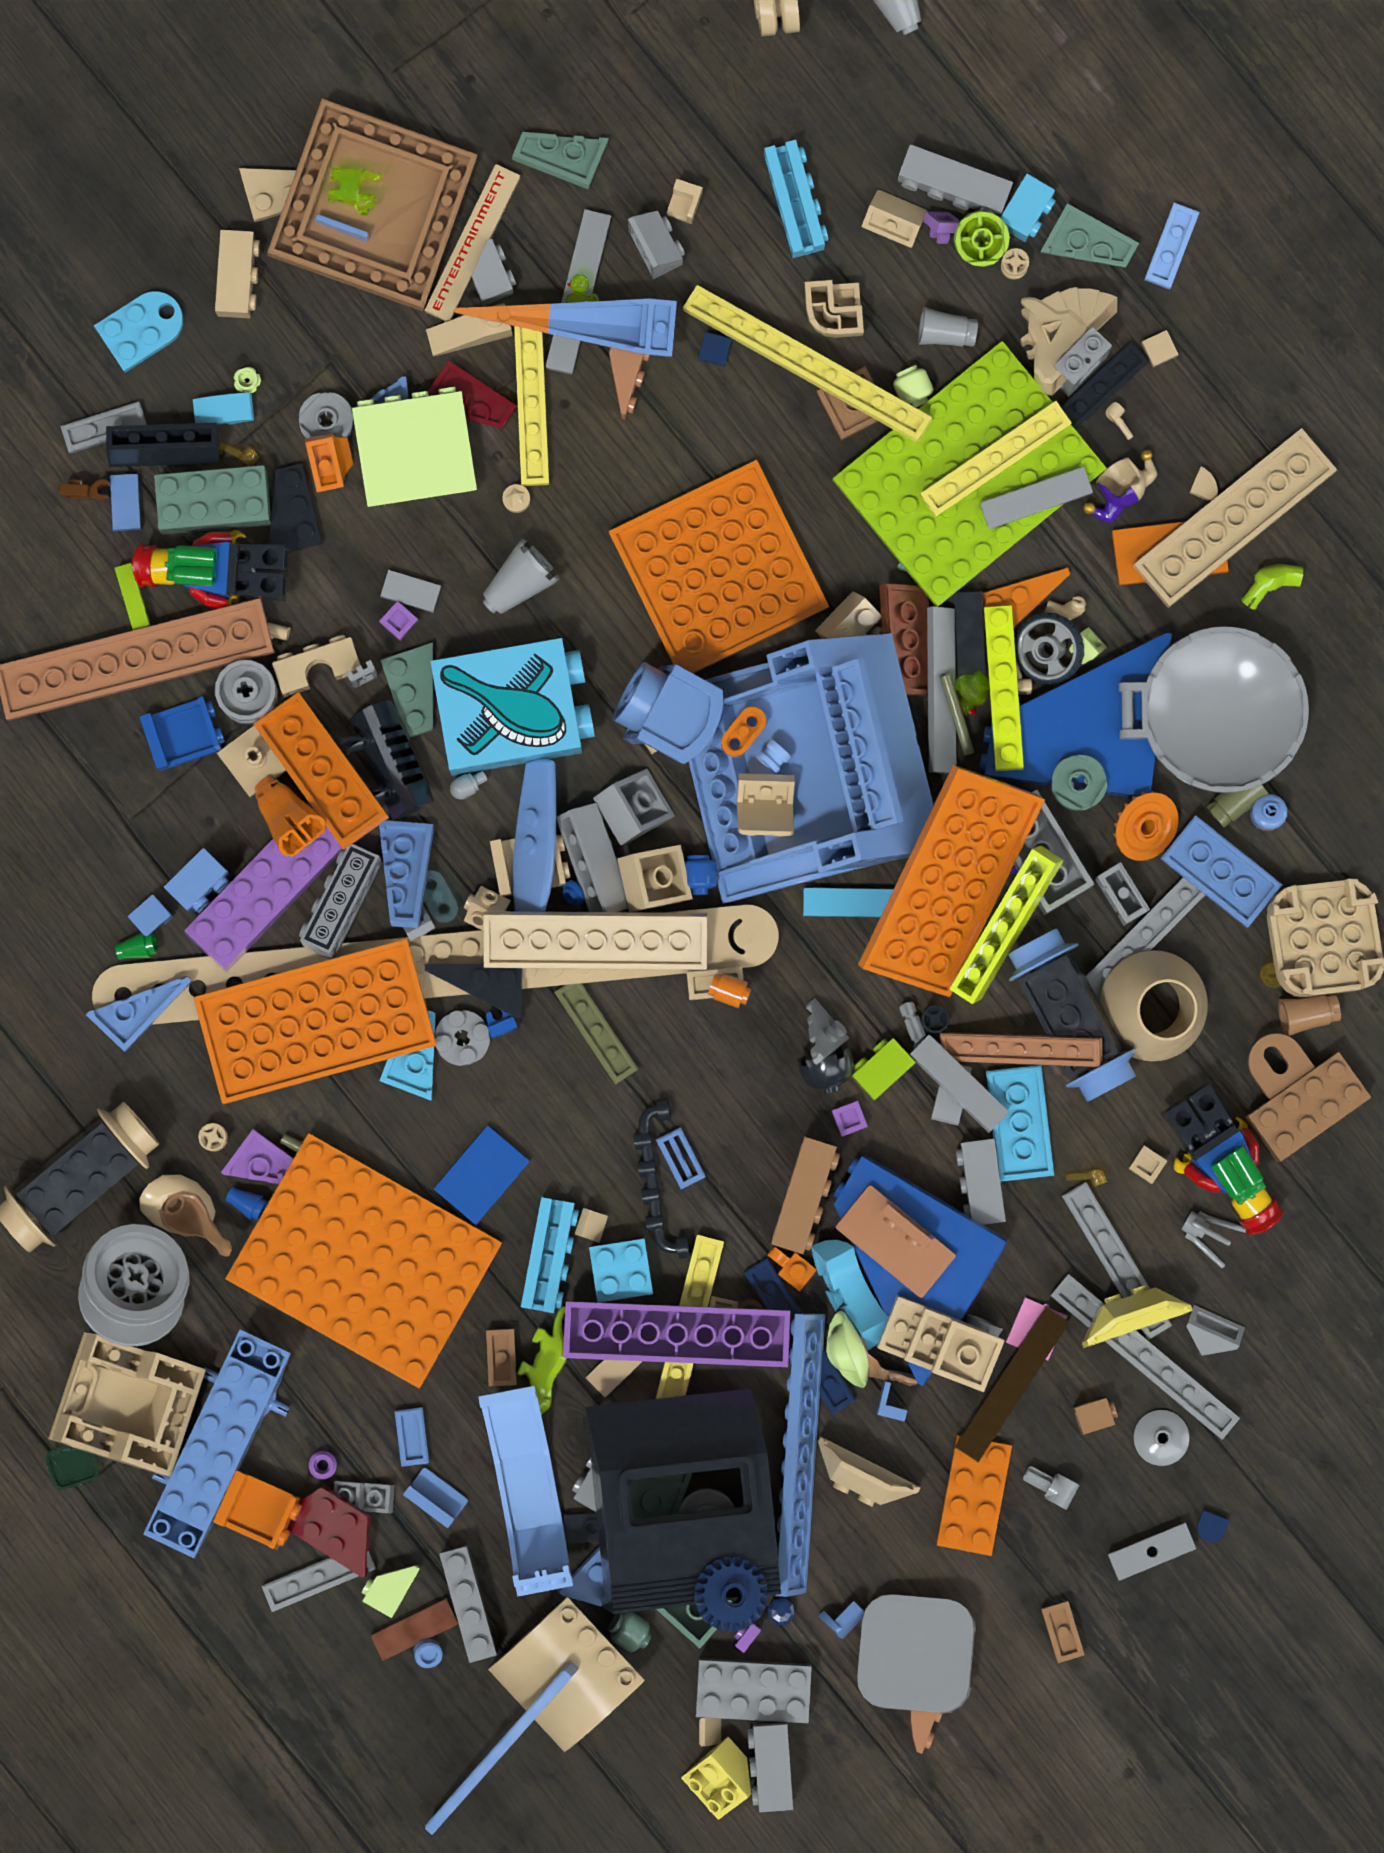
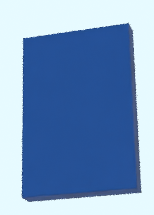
(481, 1175)

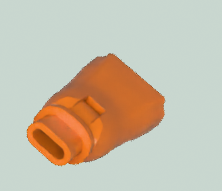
(288, 817)

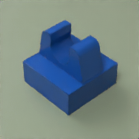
(502, 1026)

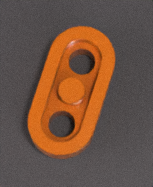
(743, 732)

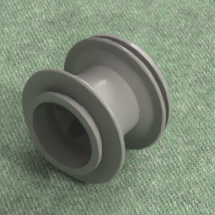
(141, 1255)

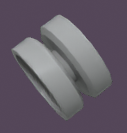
(242, 676)

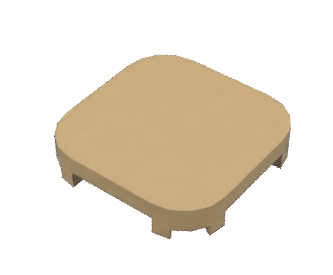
(1325, 938)

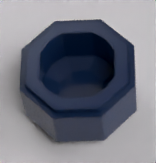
(781, 1611)

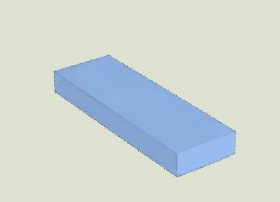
(1171, 246)

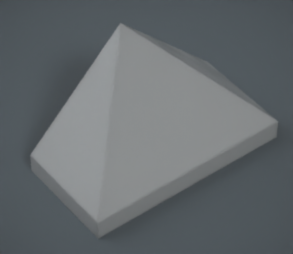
(1213, 1333)

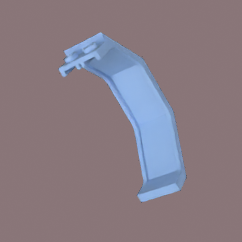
(527, 1490)

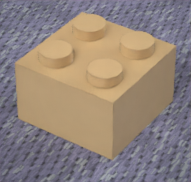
(654, 878)

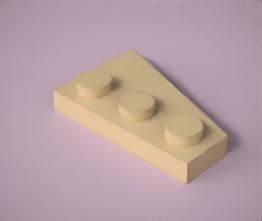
(266, 190)

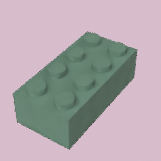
(212, 500)

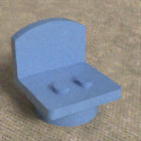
(669, 711)

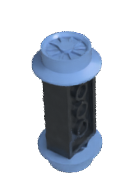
(1071, 1009)

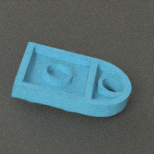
(138, 329)

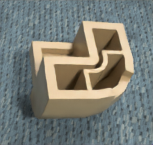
(834, 308)

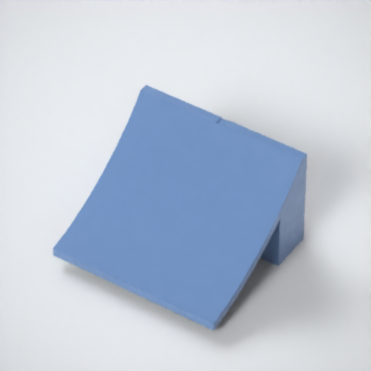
(852, 759)

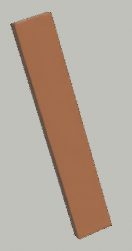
(1023, 1049)

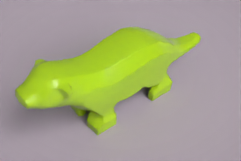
(547, 1362)

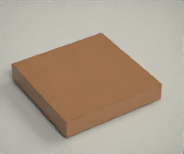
(843, 416)

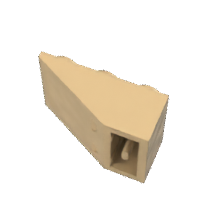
(851, 618)

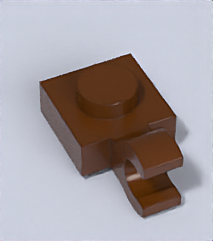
(79, 491)

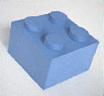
(198, 882)

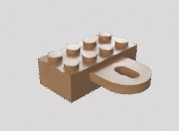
(1302, 1098)

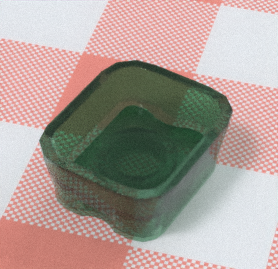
(71, 1467)

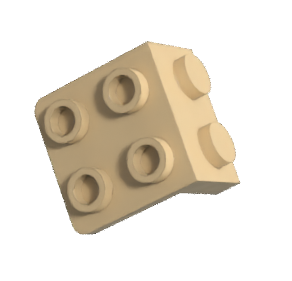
(765, 804)

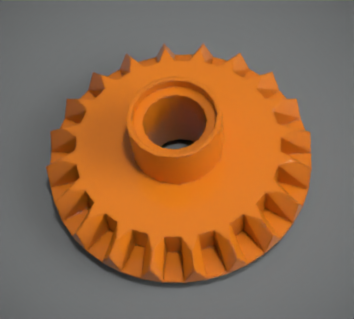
(1146, 826)

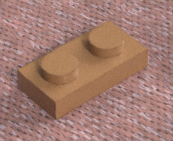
(501, 1357)
(1062, 1631)

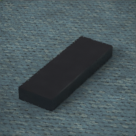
(970, 633)

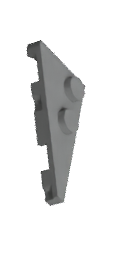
(824, 1032)

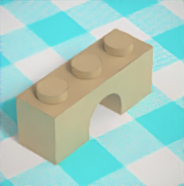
(293, 670)

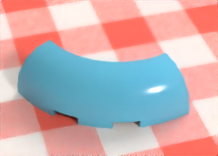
(848, 1289)

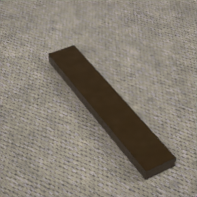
(1012, 1384)

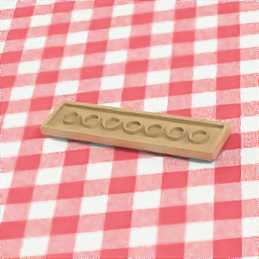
(1234, 518)
(595, 940)

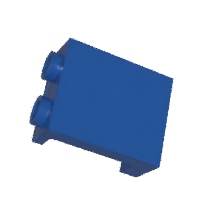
(182, 734)

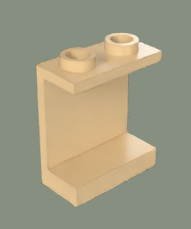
(503, 861)

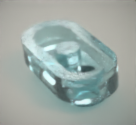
(440, 896)

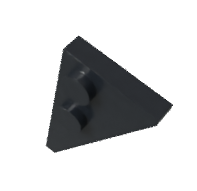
(493, 985)

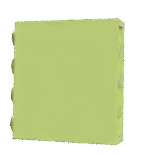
(414, 447)

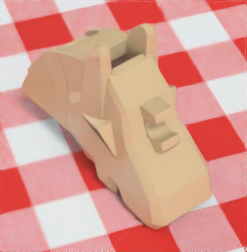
(1058, 325)

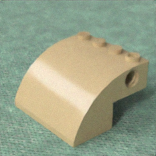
(127, 1404)
(593, 1691)

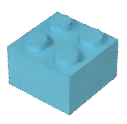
(621, 1270)

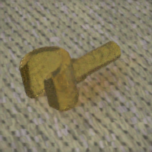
(248, 456)
(1097, 1177)

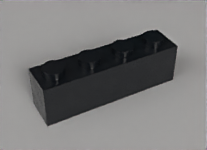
(162, 444)

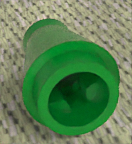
(137, 947)

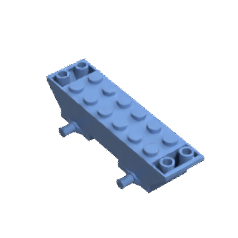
(218, 1443)

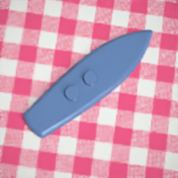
(535, 837)

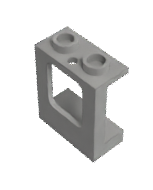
(1082, 360)

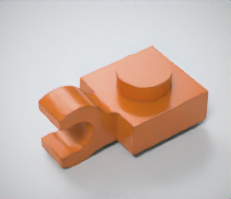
(794, 1269)

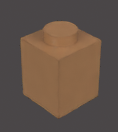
(1095, 1415)

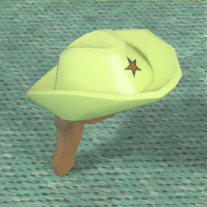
(849, 1355)

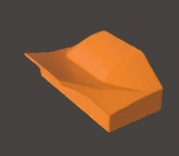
(329, 460)

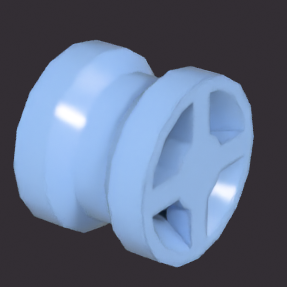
(773, 757)

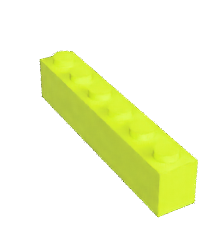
(1006, 924)

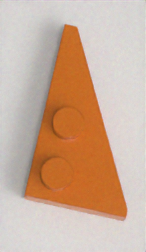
(1025, 595)

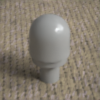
(467, 785)

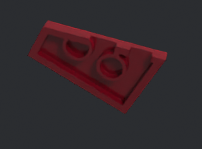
(479, 400)

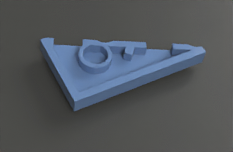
(131, 1017)

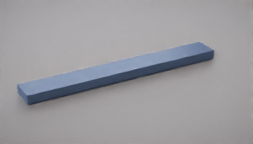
(502, 1746)

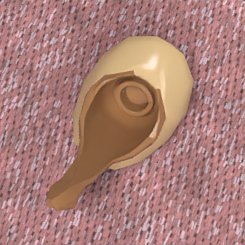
(191, 1217)

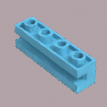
(795, 199)
(548, 1255)

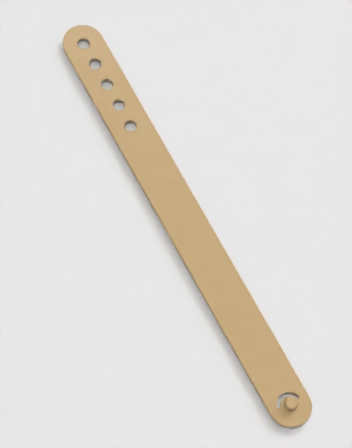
(755, 935)

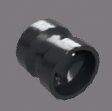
(938, 1019)

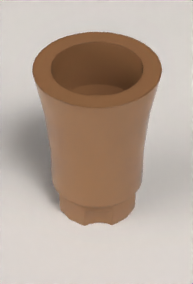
(1307, 1013)

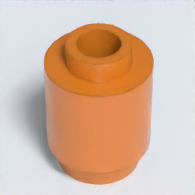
(729, 990)

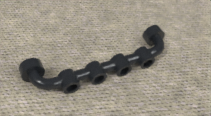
(648, 1169)

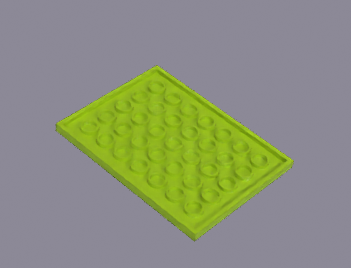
(966, 419)

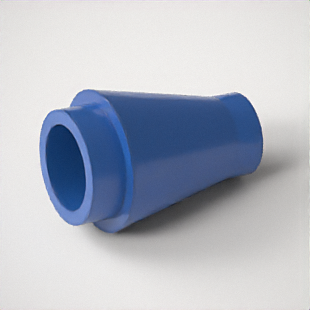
(247, 1203)

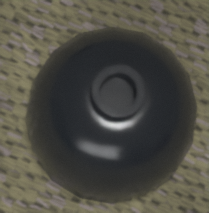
(830, 1072)

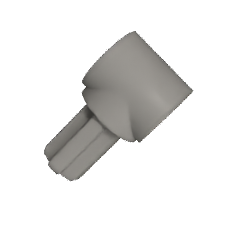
(1056, 1488)

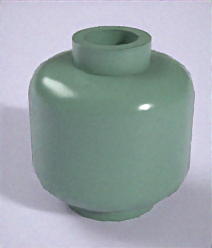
(629, 1631)

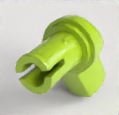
(1270, 579)

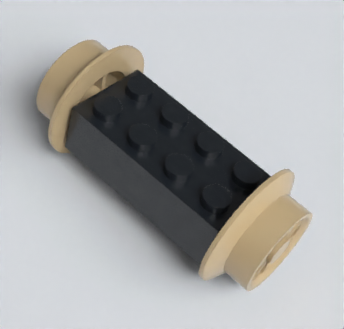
(76, 1177)

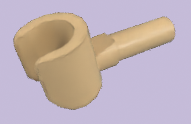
(1114, 413)
(1024, 685)

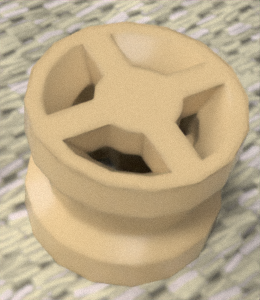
(1015, 258)
(209, 1135)

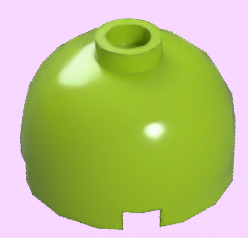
(981, 238)

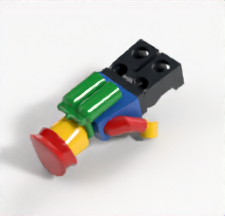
(216, 568)
(1222, 1157)

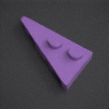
(258, 1160)

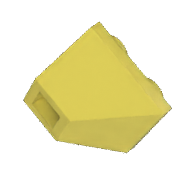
(720, 1778)

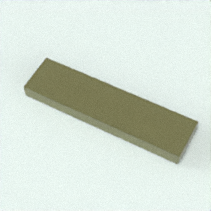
(596, 1031)

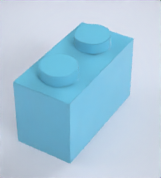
(1027, 207)

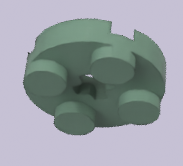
(1094, 779)

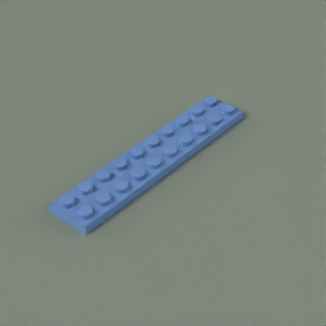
(800, 1453)

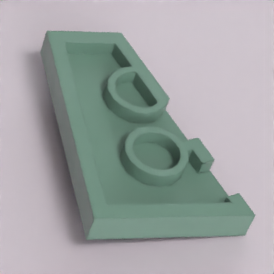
(561, 157)
(1089, 240)
(412, 687)

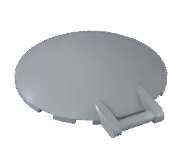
(1221, 709)

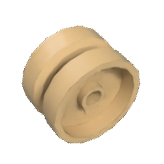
(769, 10)

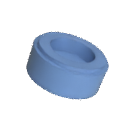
(428, 1653)

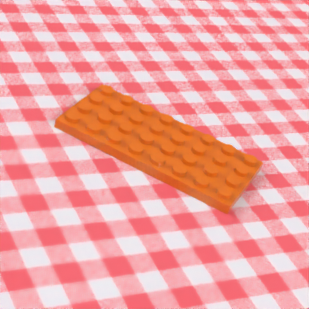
(951, 881)
(315, 1021)

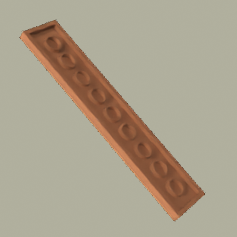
(134, 659)

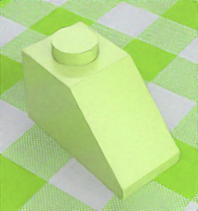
(389, 1589)

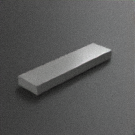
(1036, 498)
(958, 1083)
(309, 1582)

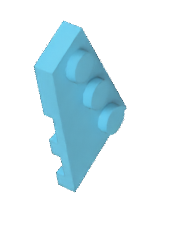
(413, 1070)

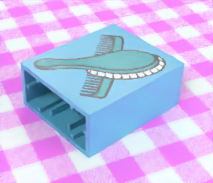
(510, 706)

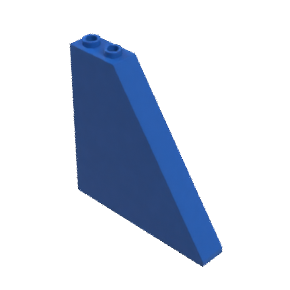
(1086, 720)
(973, 1243)

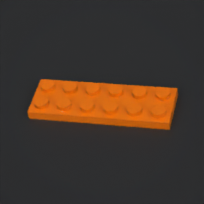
(321, 770)

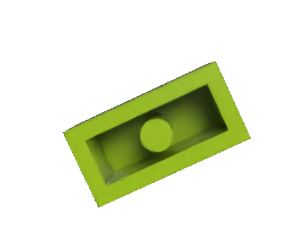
(882, 1069)

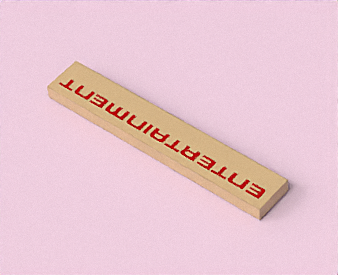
(471, 243)

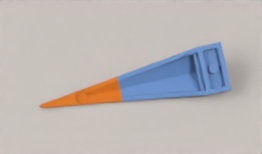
(626, 325)

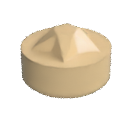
(516, 498)

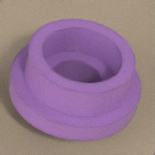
(313, 1465)

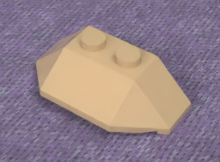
(863, 1476)

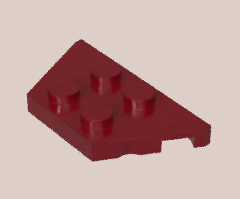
(334, 1528)

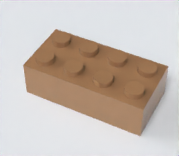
(804, 1195)

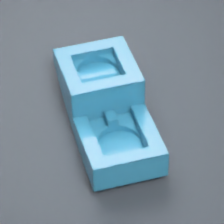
(224, 409)

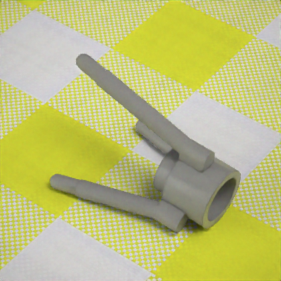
(1197, 1226)

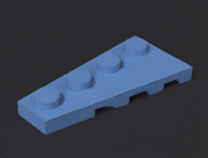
(406, 862)

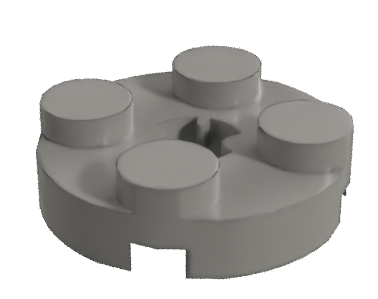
(326, 403)
(477, 1033)

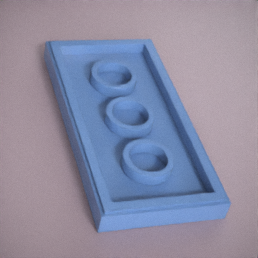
(1221, 871)

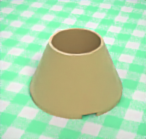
(1123, 994)

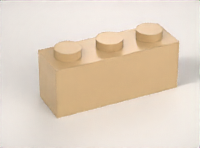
(236, 274)

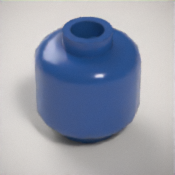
(700, 874)

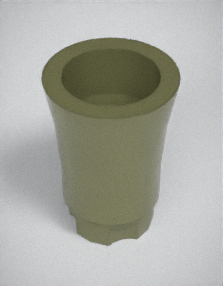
(1232, 805)

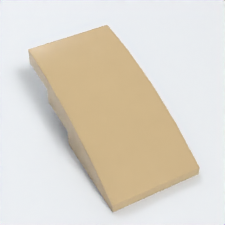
(940, 1343)

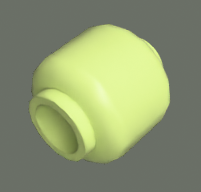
(913, 386)

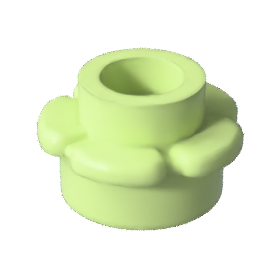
(240, 377)

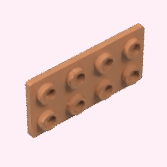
(895, 1241)

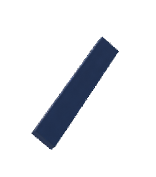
(776, 1297)

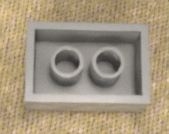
(770, 1766)

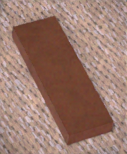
(414, 1629)

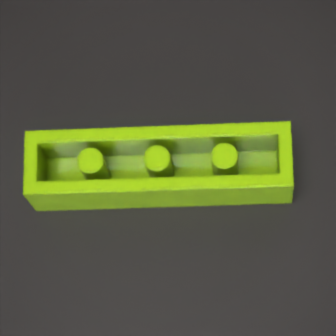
(132, 597)

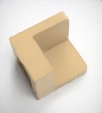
(684, 201)

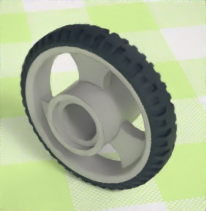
(1056, 671)

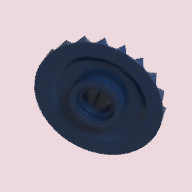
(712, 1589)

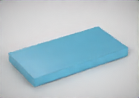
(1023, 1134)

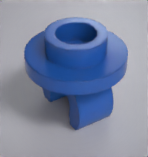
(573, 893)

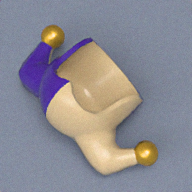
(1122, 486)

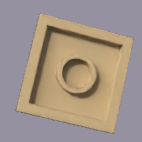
(251, 760)

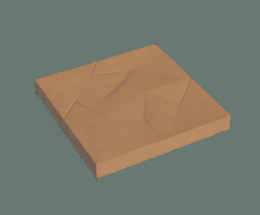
(410, 222)

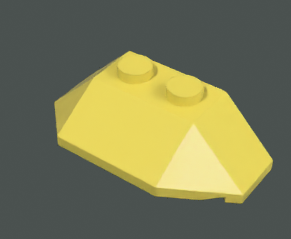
(1133, 1313)

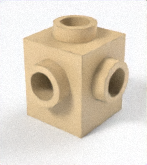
(483, 901)

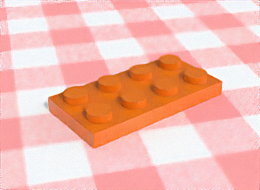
(974, 1500)

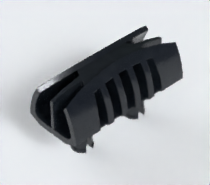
(390, 758)

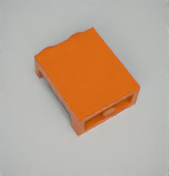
(258, 1510)

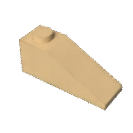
(465, 333)

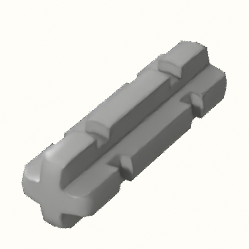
(912, 1023)

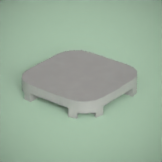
(916, 1654)

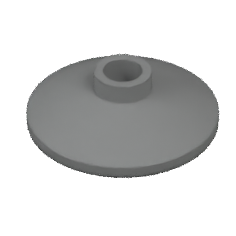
(1148, 1430)

